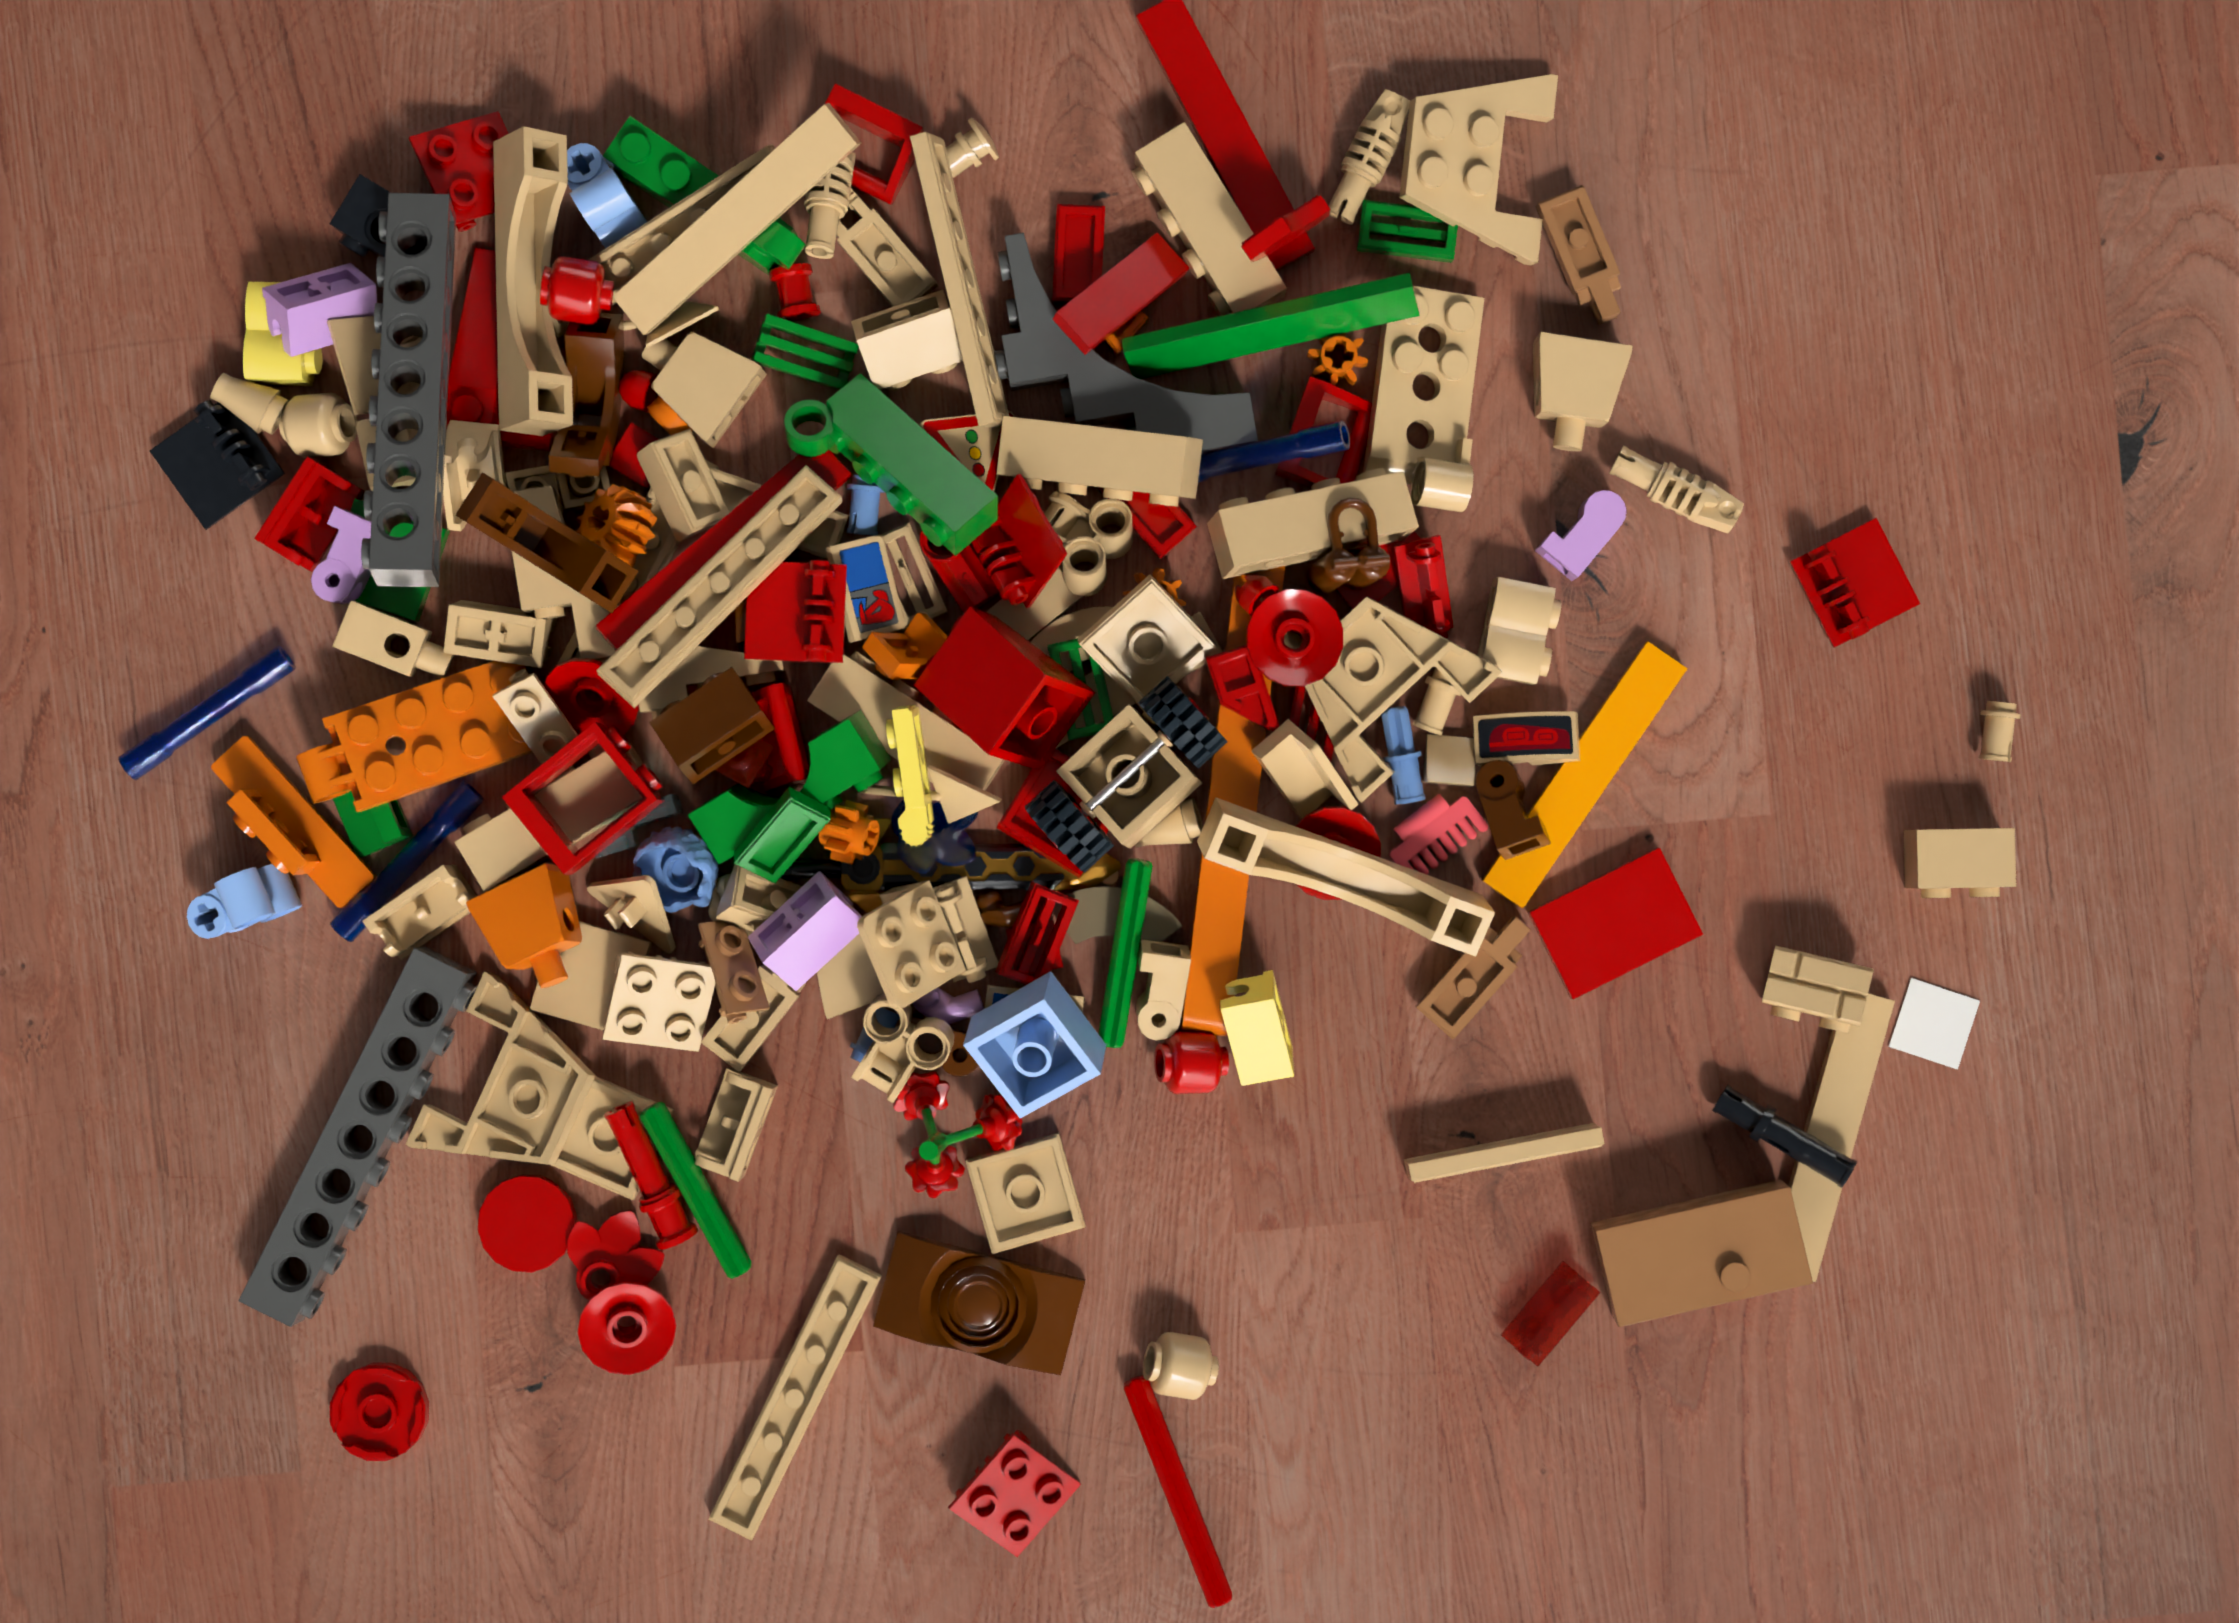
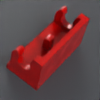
(300, 518)

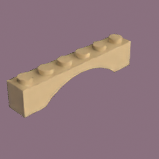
(527, 199)
(1291, 854)

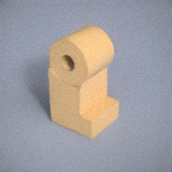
(1162, 1002)

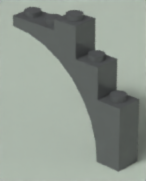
(1097, 389)

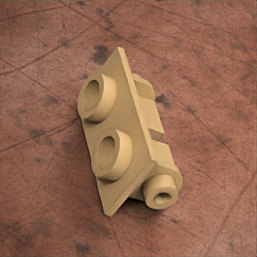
(535, 715)
(966, 928)

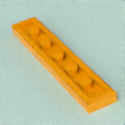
(1580, 783)

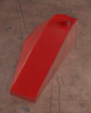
(475, 358)

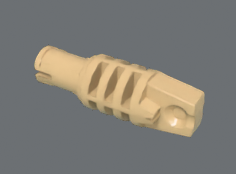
(1369, 153)
(826, 205)
(1679, 490)

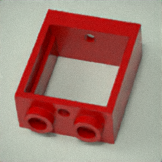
(543, 826)

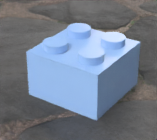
(1035, 1045)

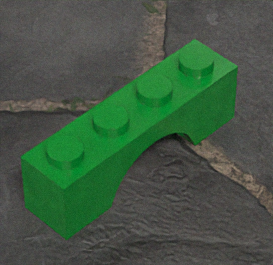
(838, 760)

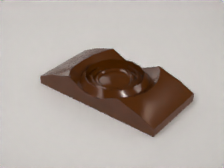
(979, 1304)

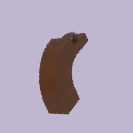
(596, 369)
(546, 542)

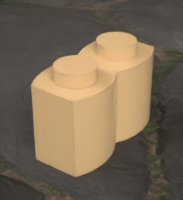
(1517, 629)

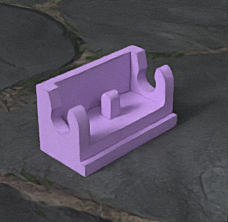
(306, 303)
(806, 931)

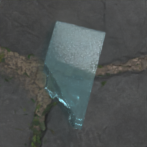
(630, 839)

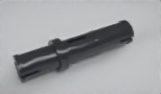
(1783, 1135)

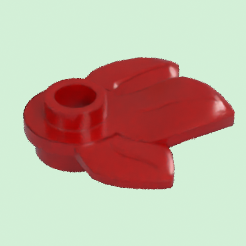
(613, 1249)

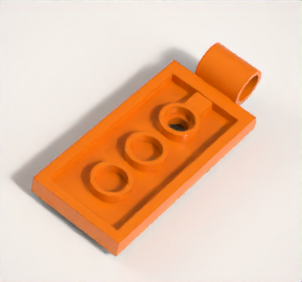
(447, 731)

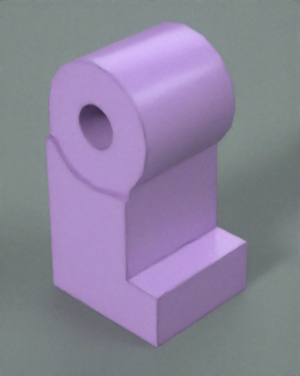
(1596, 524)
(342, 574)

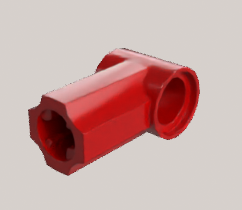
(962, 575)

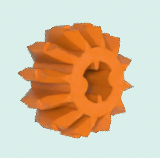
(618, 522)

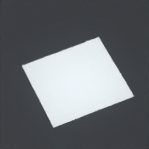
(1934, 1023)

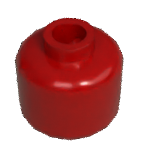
(576, 290)
(1191, 1062)

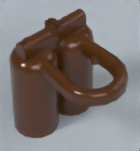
(1342, 566)

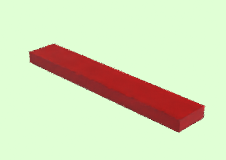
(1219, 122)
(641, 605)

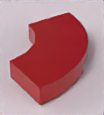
(1285, 229)

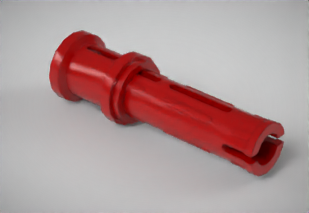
(658, 1196)

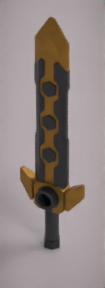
(993, 868)

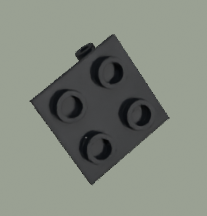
(216, 463)

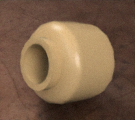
(318, 425)
(1180, 1365)

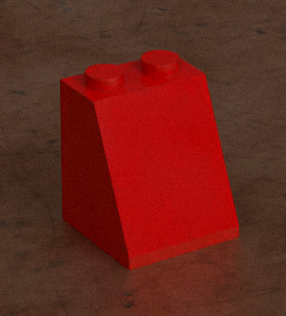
(1003, 690)

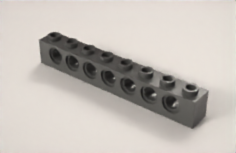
(415, 557)
(271, 1284)

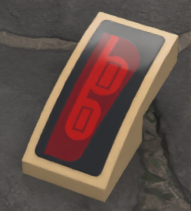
(1527, 737)

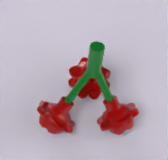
(934, 1162)

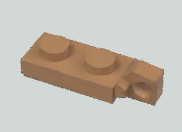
(1582, 251)
(1473, 979)

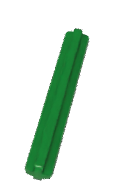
(1125, 951)
(695, 1189)

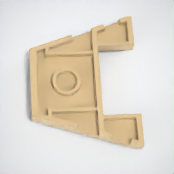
(1456, 158)
(1377, 666)
(527, 1097)

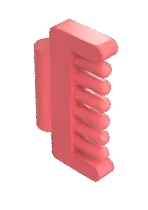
(1430, 823)

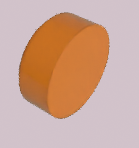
(667, 417)

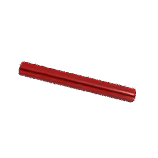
(1178, 1491)

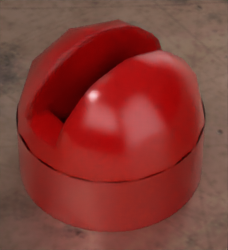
(637, 390)
(1254, 592)

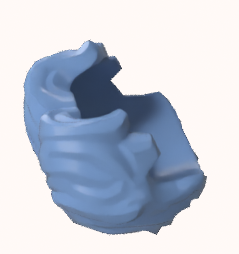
(680, 866)

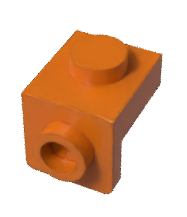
(905, 653)

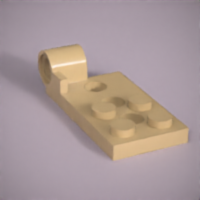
(1442, 469)

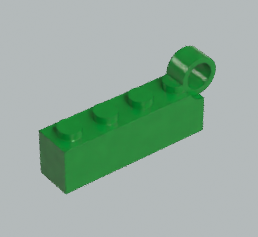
(673, 175)
(899, 459)

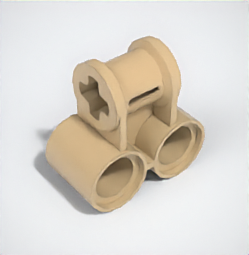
(1086, 542)
(897, 1050)

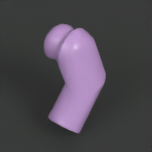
(949, 1008)

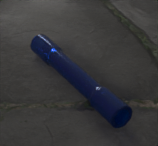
(1303, 444)
(162, 744)
(445, 820)

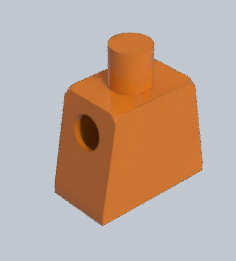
(530, 922)

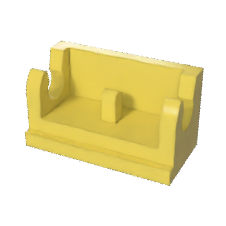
(1257, 1030)

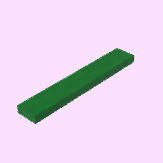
(1271, 326)

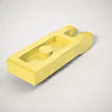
(912, 777)

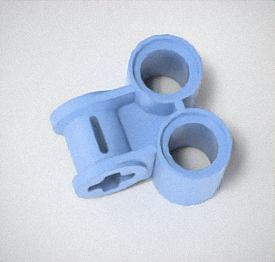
(601, 195)
(243, 901)

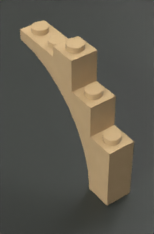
(548, 597)

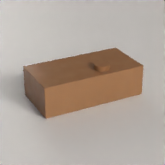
(1701, 1253)

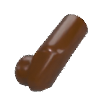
(996, 914)

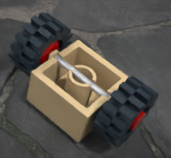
(1127, 776)

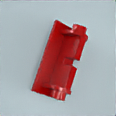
(1424, 584)

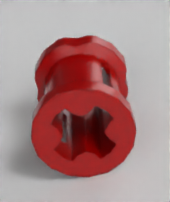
(795, 292)

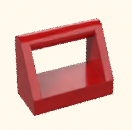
(884, 125)
(1314, 393)
(790, 754)

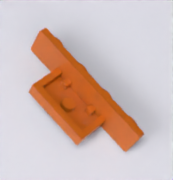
(289, 824)

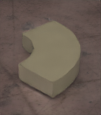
(1098, 915)

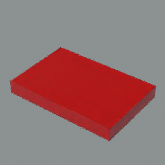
(1615, 923)

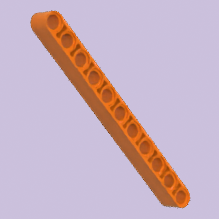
(1221, 889)

